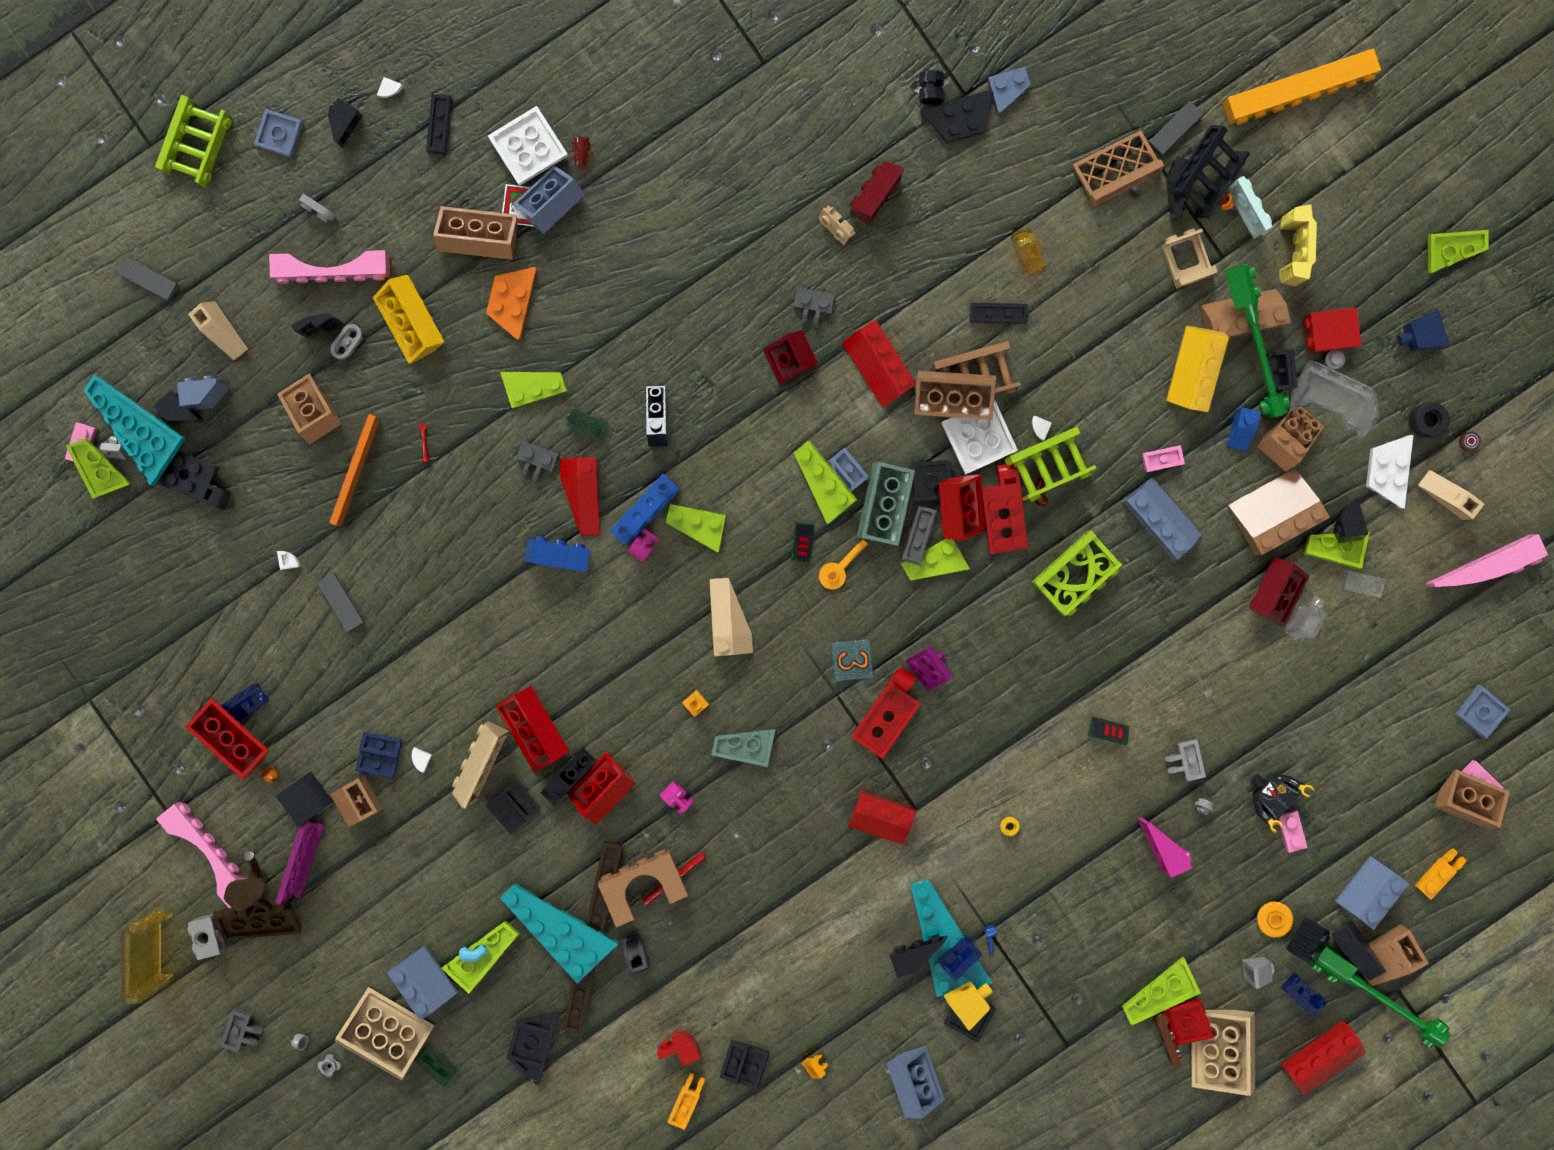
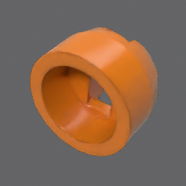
(1224, 204)
(269, 774)

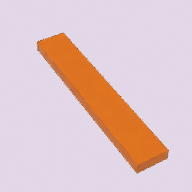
(354, 470)

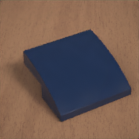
(378, 755)

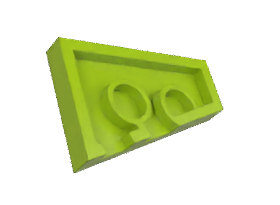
(1450, 248)
(531, 387)
(95, 469)
(698, 524)
(1329, 549)
(937, 560)

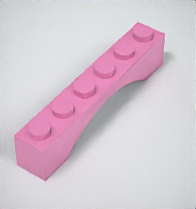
(368, 265)
(180, 822)

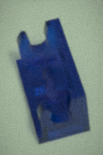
(246, 702)
(960, 958)
(1304, 994)

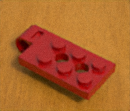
(1002, 496)
(892, 699)

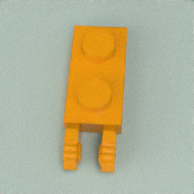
(1440, 874)
(685, 1103)

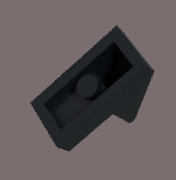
(635, 954)

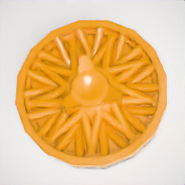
(1275, 919)

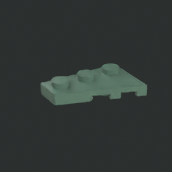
(745, 747)

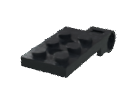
(198, 484)

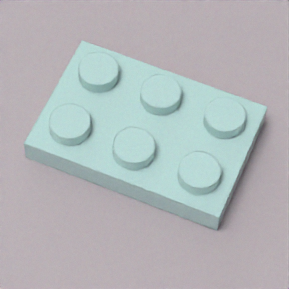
(1249, 207)

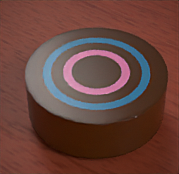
(1469, 441)

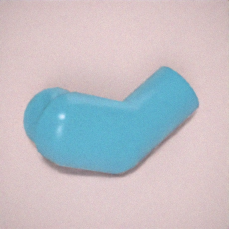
(472, 956)

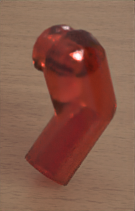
(1039, 485)

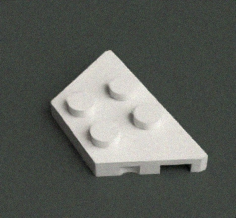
(1390, 470)

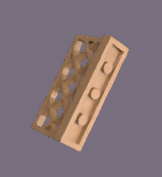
(1128, 179)

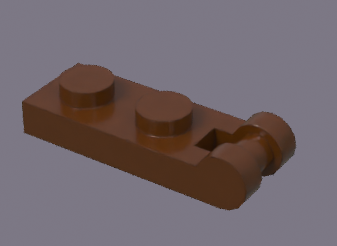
(1167, 1038)

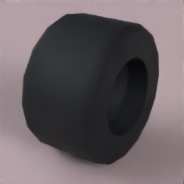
(1440, 415)

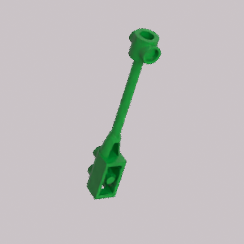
(1246, 296)
(1343, 969)

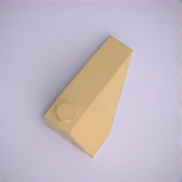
(729, 624)

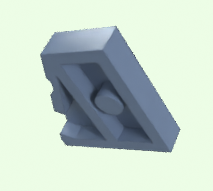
(1008, 87)
(848, 469)

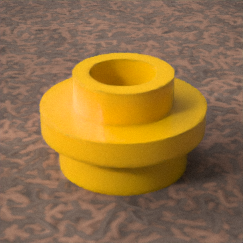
(1009, 832)

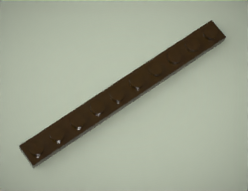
(596, 919)

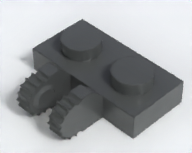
(813, 301)
(536, 456)
(236, 1031)

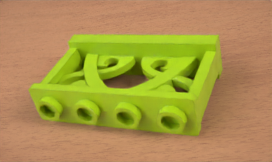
(1081, 547)

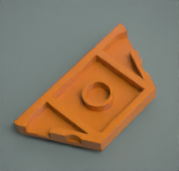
(511, 299)

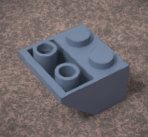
(201, 393)

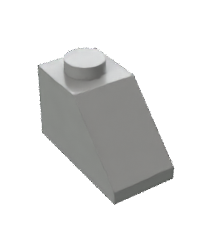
(1257, 971)

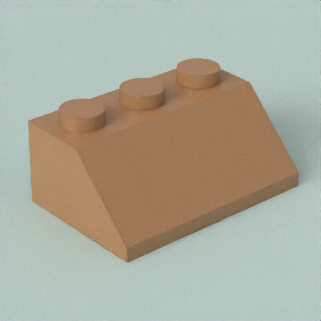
(1473, 800)

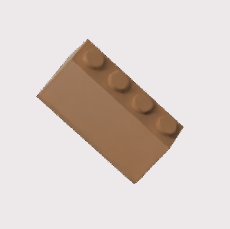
(476, 232)
(1224, 318)
(955, 395)

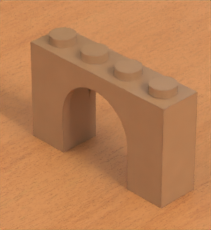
(661, 867)

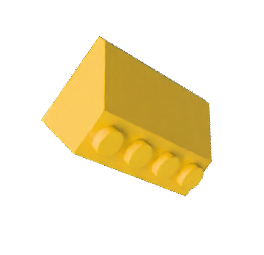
(408, 318)
(1197, 368)

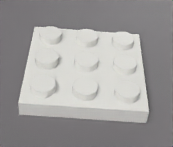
(528, 146)
(979, 440)

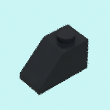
(342, 121)
(170, 410)
(1351, 523)

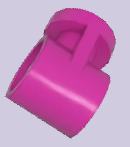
(642, 547)
(674, 796)

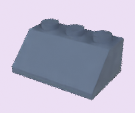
(549, 199)
(1372, 892)
(422, 982)
(915, 1082)

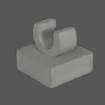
(113, 449)

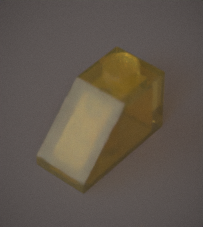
(1028, 250)

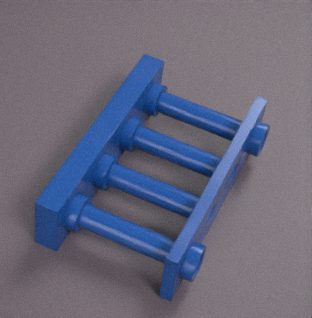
(644, 510)

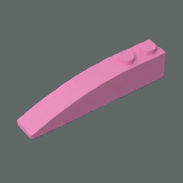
(1497, 563)

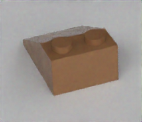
(309, 409)

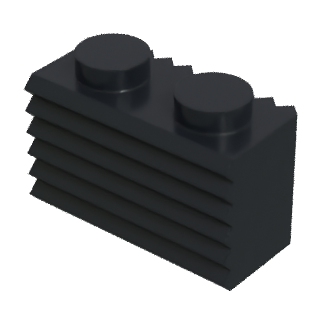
(1308, 941)

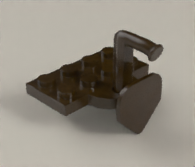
(250, 912)

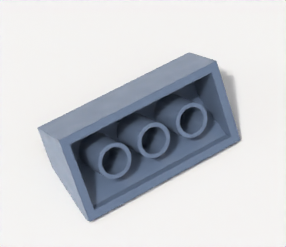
(1162, 519)

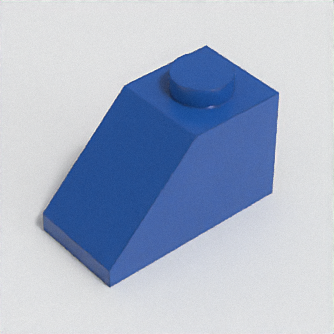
(1243, 428)

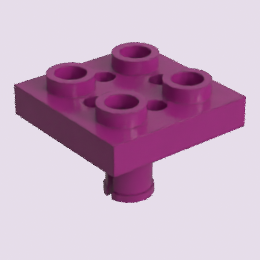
(929, 667)

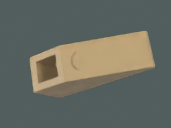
(218, 329)
(1451, 496)

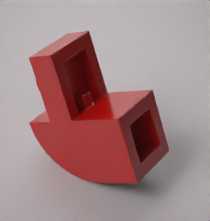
(683, 1044)

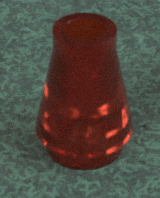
(581, 149)

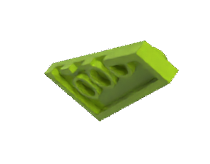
(471, 973)

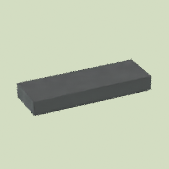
(1175, 128)
(147, 278)
(919, 535)
(340, 602)

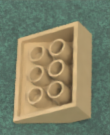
(479, 763)
(384, 1033)
(1228, 1058)

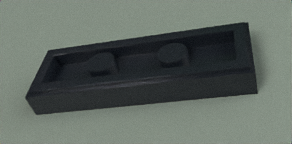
(439, 124)
(998, 313)

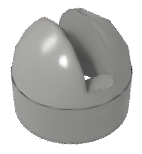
(299, 1042)

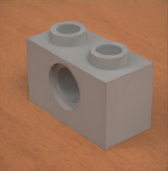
(202, 947)

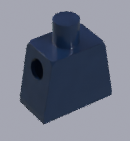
(1424, 333)

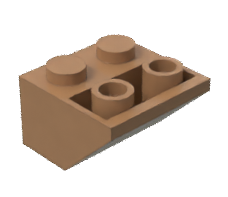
(356, 801)

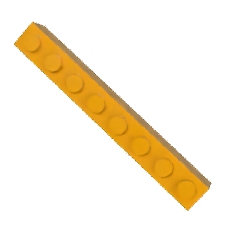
(1301, 87)

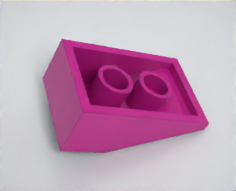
(1170, 856)

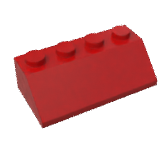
(879, 363)
(532, 728)
(227, 739)
(1323, 1058)

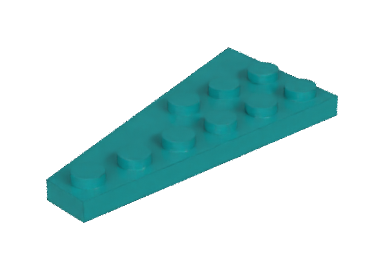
(139, 432)
(936, 920)
(563, 935)

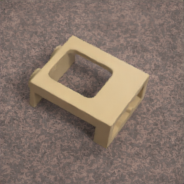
(1192, 274)

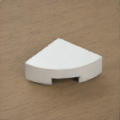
(389, 88)
(1040, 427)
(287, 560)
(420, 759)

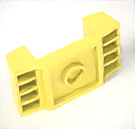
(1305, 245)

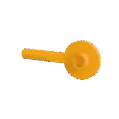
(833, 574)

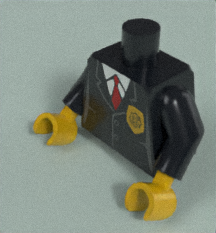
(1275, 796)

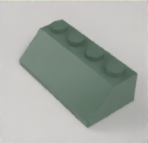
(885, 503)

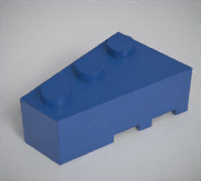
(557, 554)

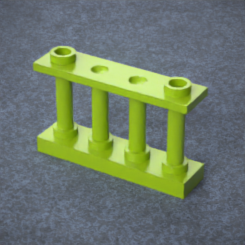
(175, 134)
(1052, 446)

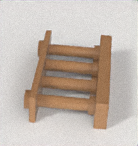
(980, 356)

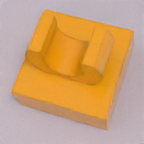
(695, 703)
(813, 1067)

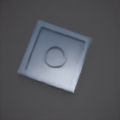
(278, 133)
(1482, 712)

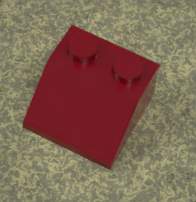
(790, 356)

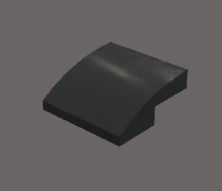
(312, 324)
(304, 799)
(513, 807)
(744, 1064)

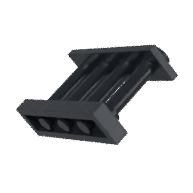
(1193, 170)

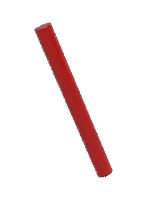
(683, 871)

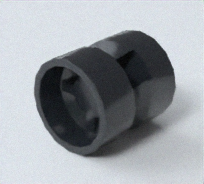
(931, 84)

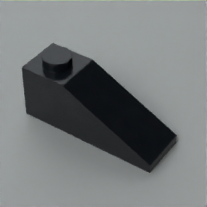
(1358, 950)

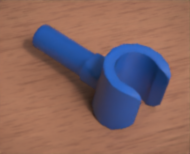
(990, 931)

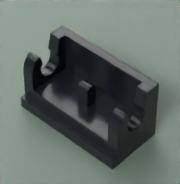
(1283, 369)

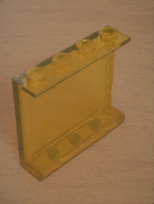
(142, 959)

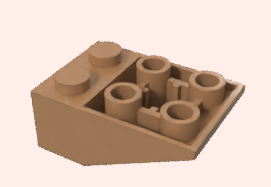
(1291, 438)
(1397, 953)

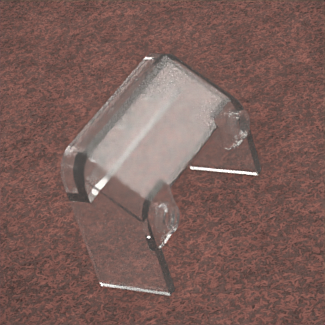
(1338, 394)

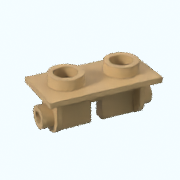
(830, 219)

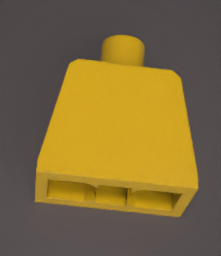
(969, 1002)

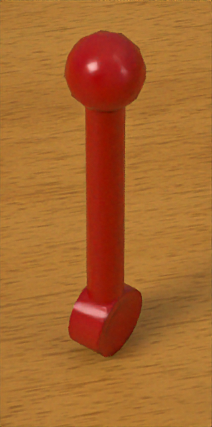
(423, 427)

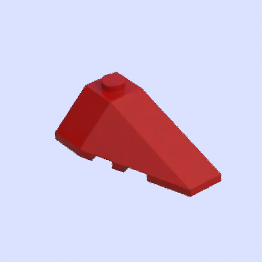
(581, 487)

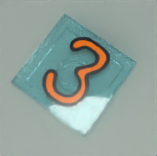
(852, 660)

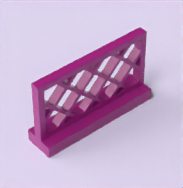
(300, 861)

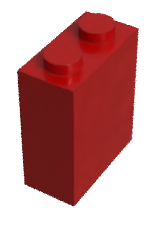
(1332, 330)

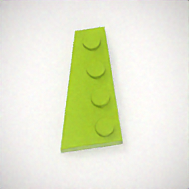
(827, 487)
(1162, 993)

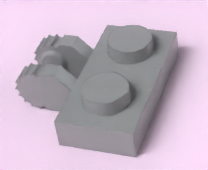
(1190, 759)

